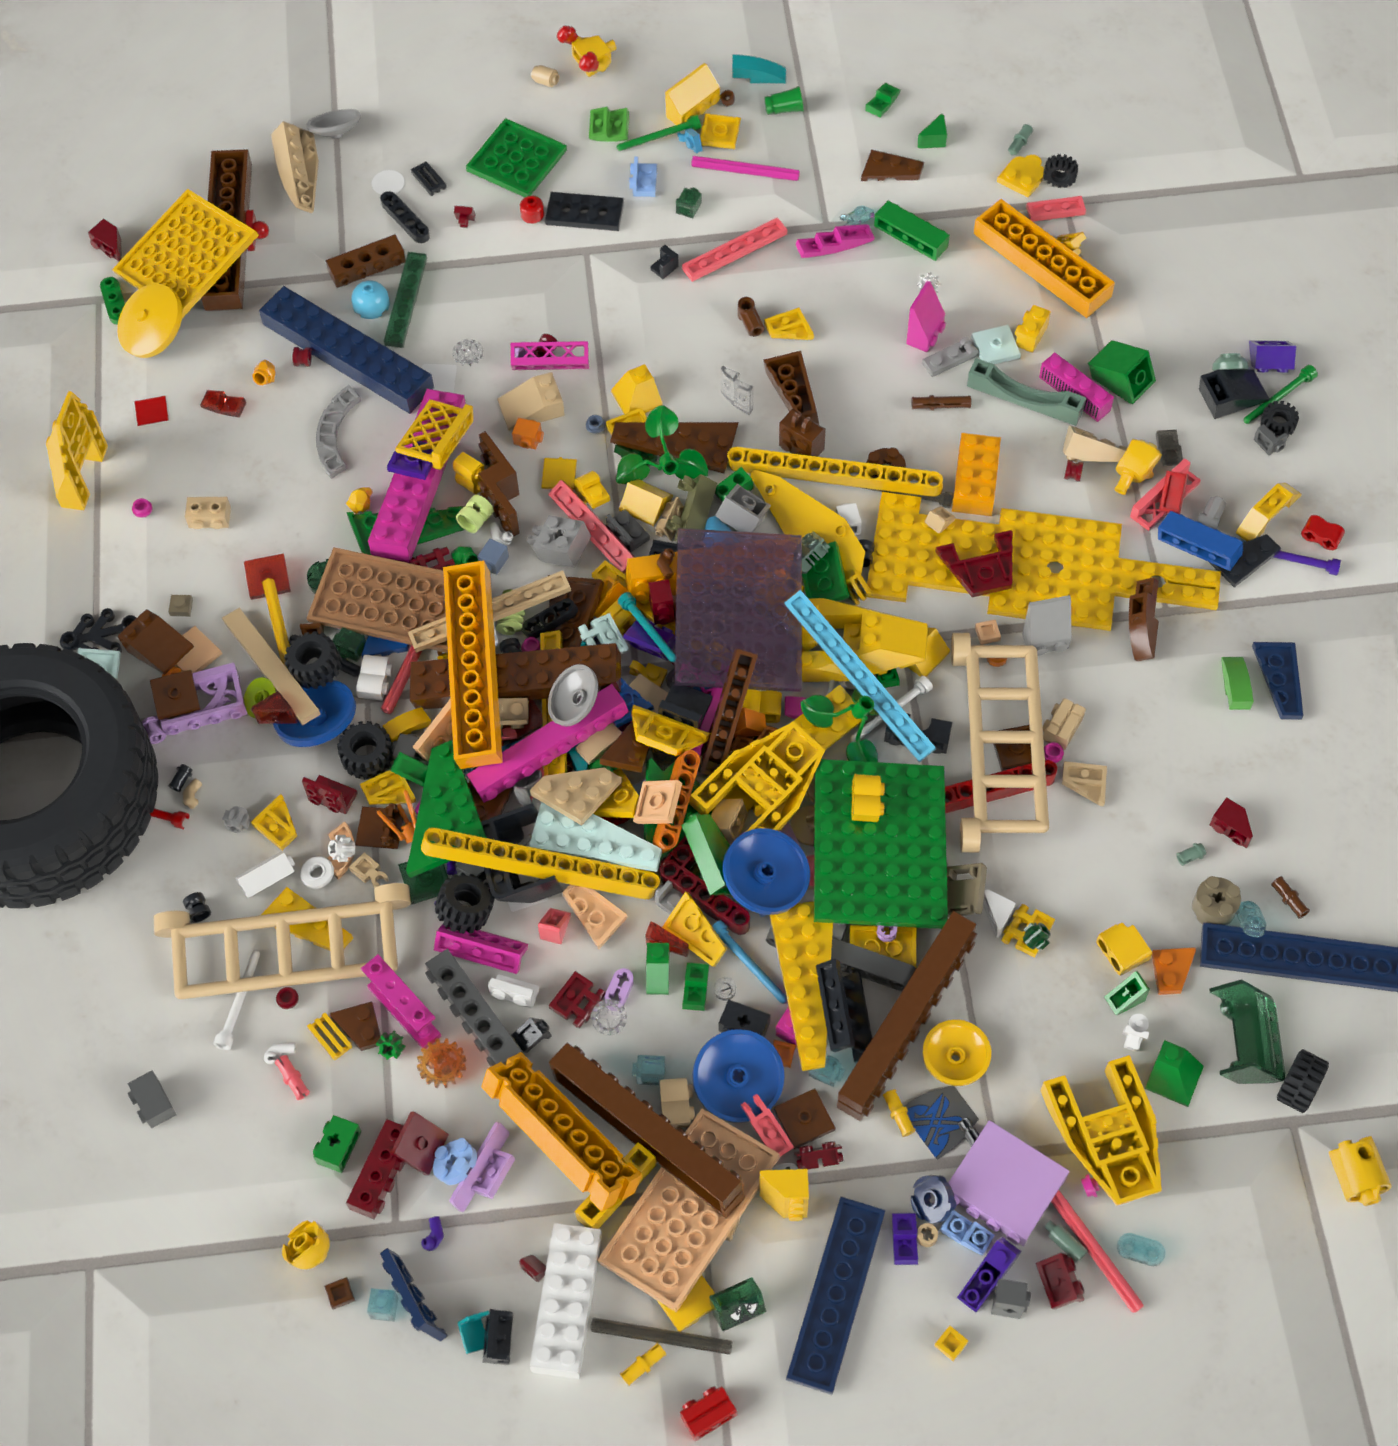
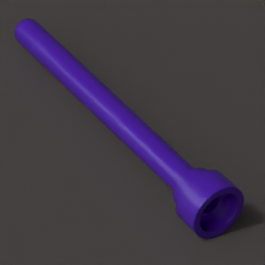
(1331, 566)

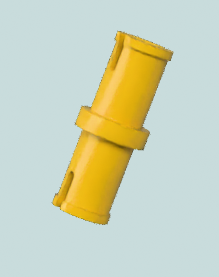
(898, 1112)
(643, 1364)

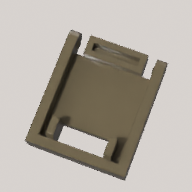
(968, 894)

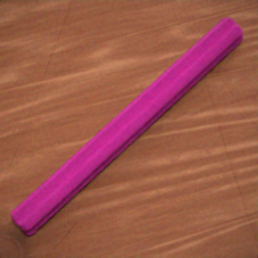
(745, 168)

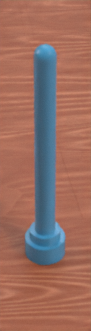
(721, 929)

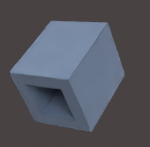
(494, 555)

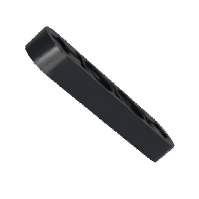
(407, 215)

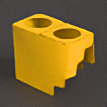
(1123, 947)

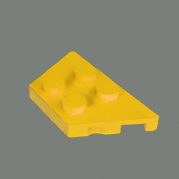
(665, 732)

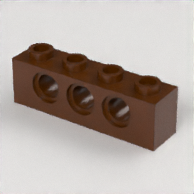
(366, 261)

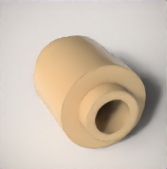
(545, 75)

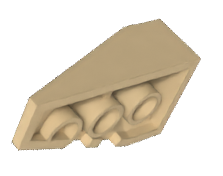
(1085, 447)

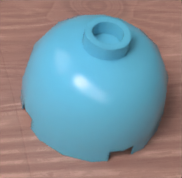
(370, 299)

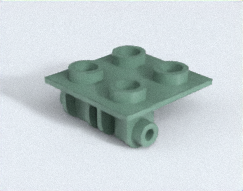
(810, 543)

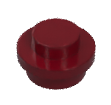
(287, 998)

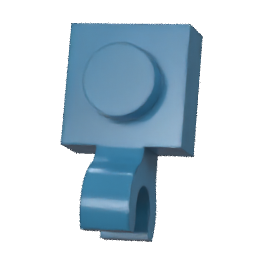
(691, 139)

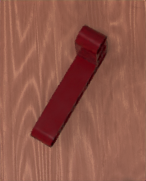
(699, 888)

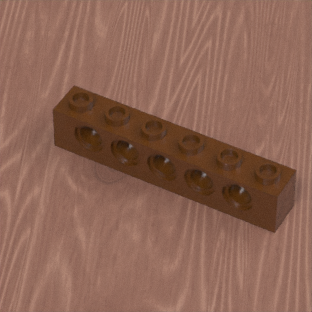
(728, 710)

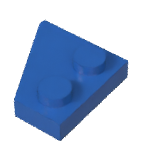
(383, 646)

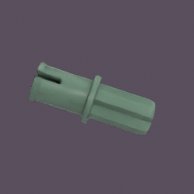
(1020, 139)

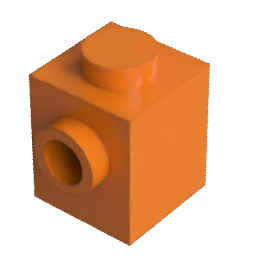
(527, 433)

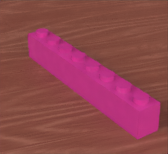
(546, 745)

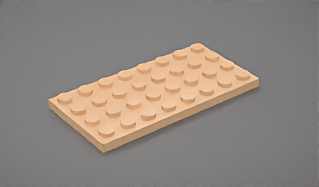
(674, 1231)

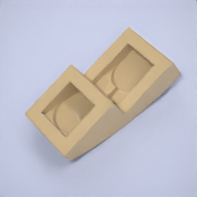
(598, 743)

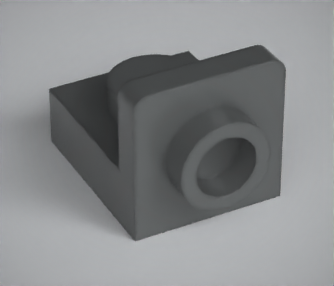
(1268, 441)

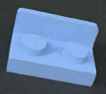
(643, 179)

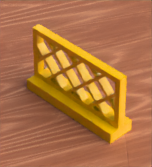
(449, 437)

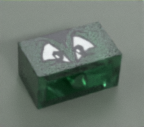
(737, 1304)

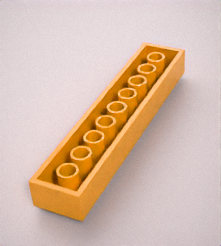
(472, 665)

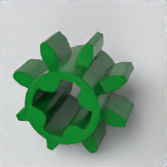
(390, 1045)

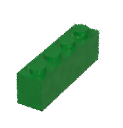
(911, 230)

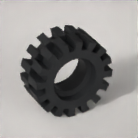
(1058, 178)
(1283, 411)

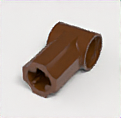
(750, 316)

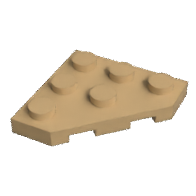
(576, 793)

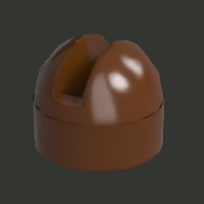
(727, 93)

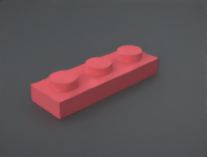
(1056, 208)

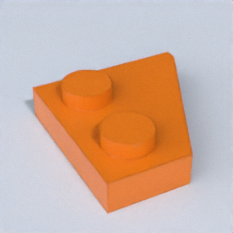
(1172, 968)

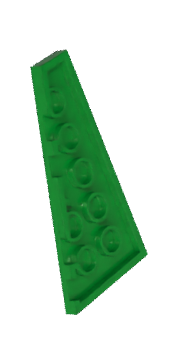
(437, 525)

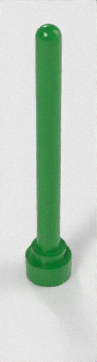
(693, 122)
(1307, 374)

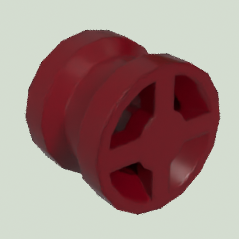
(302, 356)
(1073, 470)

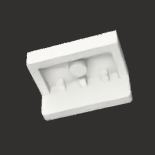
(513, 990)

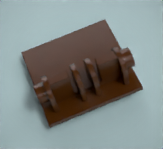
(374, 831)

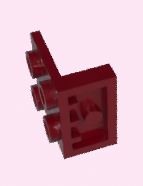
(329, 793)

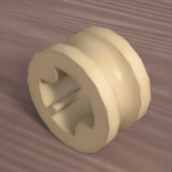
(934, 1233)

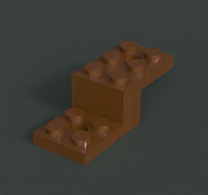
(498, 483)

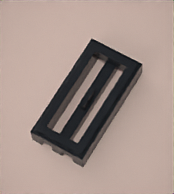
(441, 184)

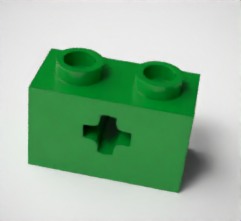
(336, 1156)

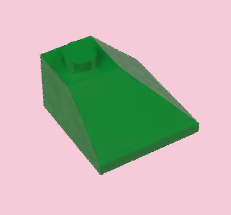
(1174, 1074)

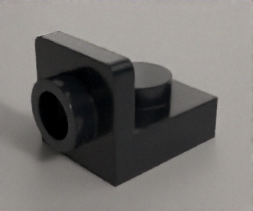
(531, 1033)

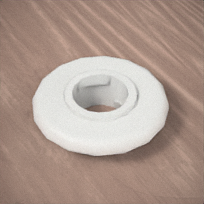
(312, 864)

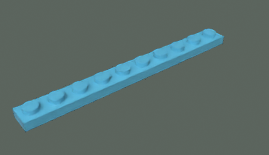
(860, 676)

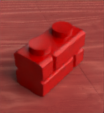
(708, 1412)

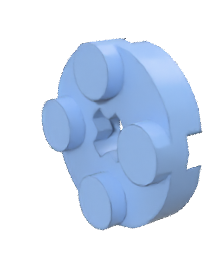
(447, 1154)

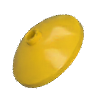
(957, 1039)

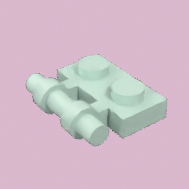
(606, 632)

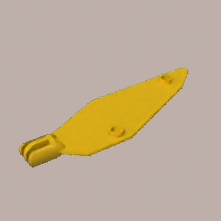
(802, 515)

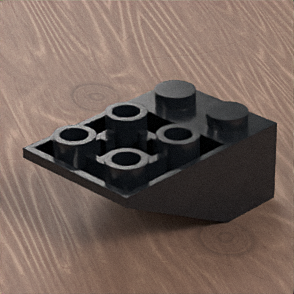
(1231, 391)

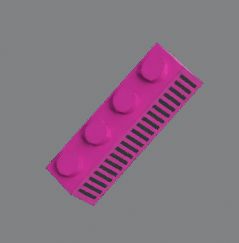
(1065, 377)

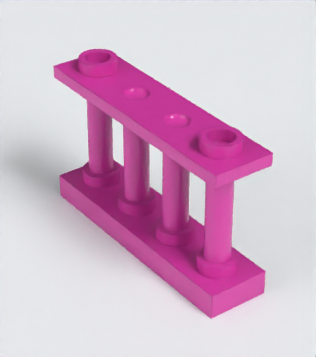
(400, 1002)

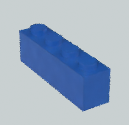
(1200, 540)

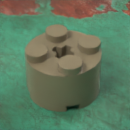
(1216, 901)

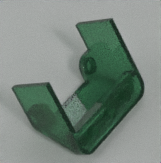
(1254, 1034)

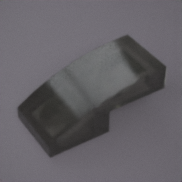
(1169, 447)

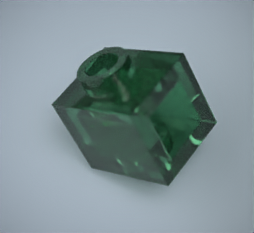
(349, 644)

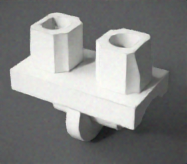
(1136, 1032)

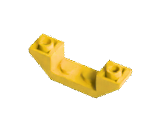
(1269, 506)

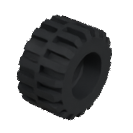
(305, 649)
(363, 735)
(461, 916)
(1303, 1081)

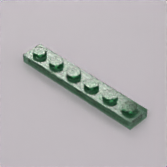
(405, 300)

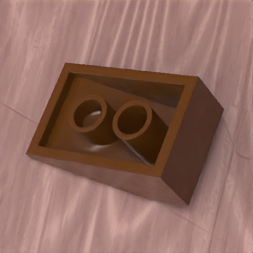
(154, 642)

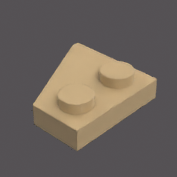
(1086, 780)

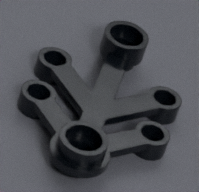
(96, 632)

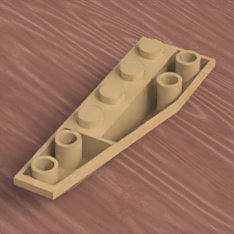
(296, 163)

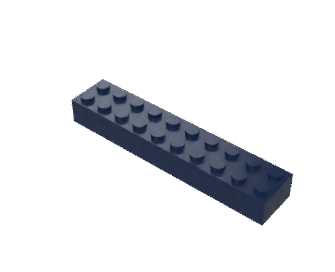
(346, 349)

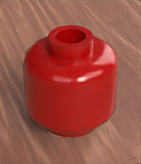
(532, 209)

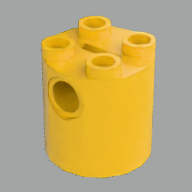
(1360, 1171)

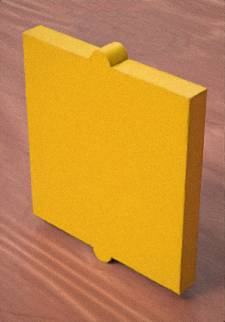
(558, 469)

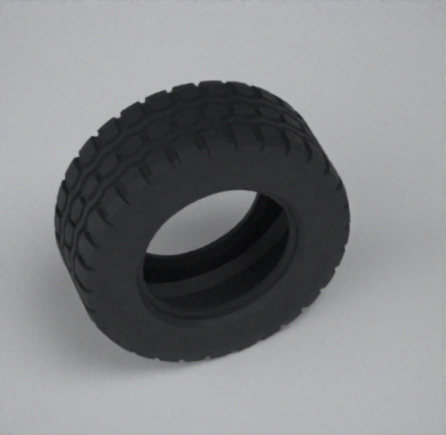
(111, 794)

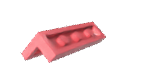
(1154, 495)

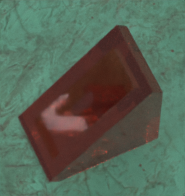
(274, 710)

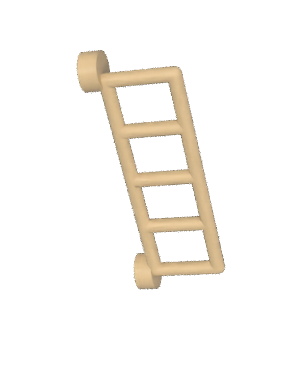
(968, 655)
(178, 927)

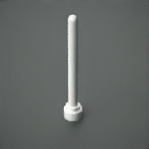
(922, 686)
(224, 1038)

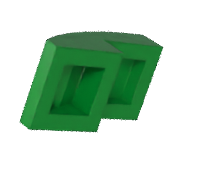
(883, 100)
(695, 986)

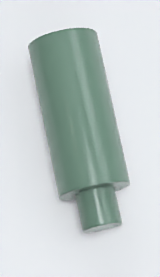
(1066, 1241)

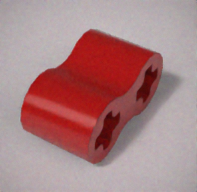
(1323, 532)

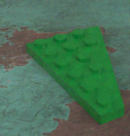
(443, 805)

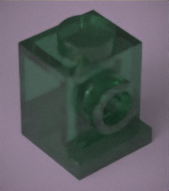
(689, 198)

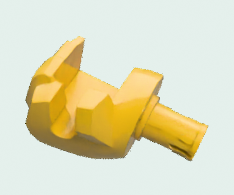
(1136, 464)

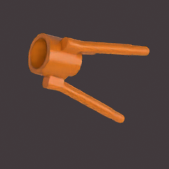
(409, 827)

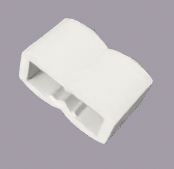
(373, 677)

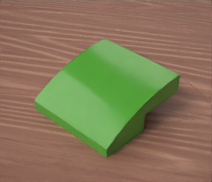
(609, 125)

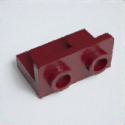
(1060, 1280)

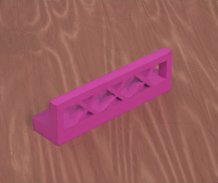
(546, 362)
(481, 948)

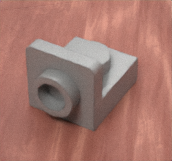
(667, 897)

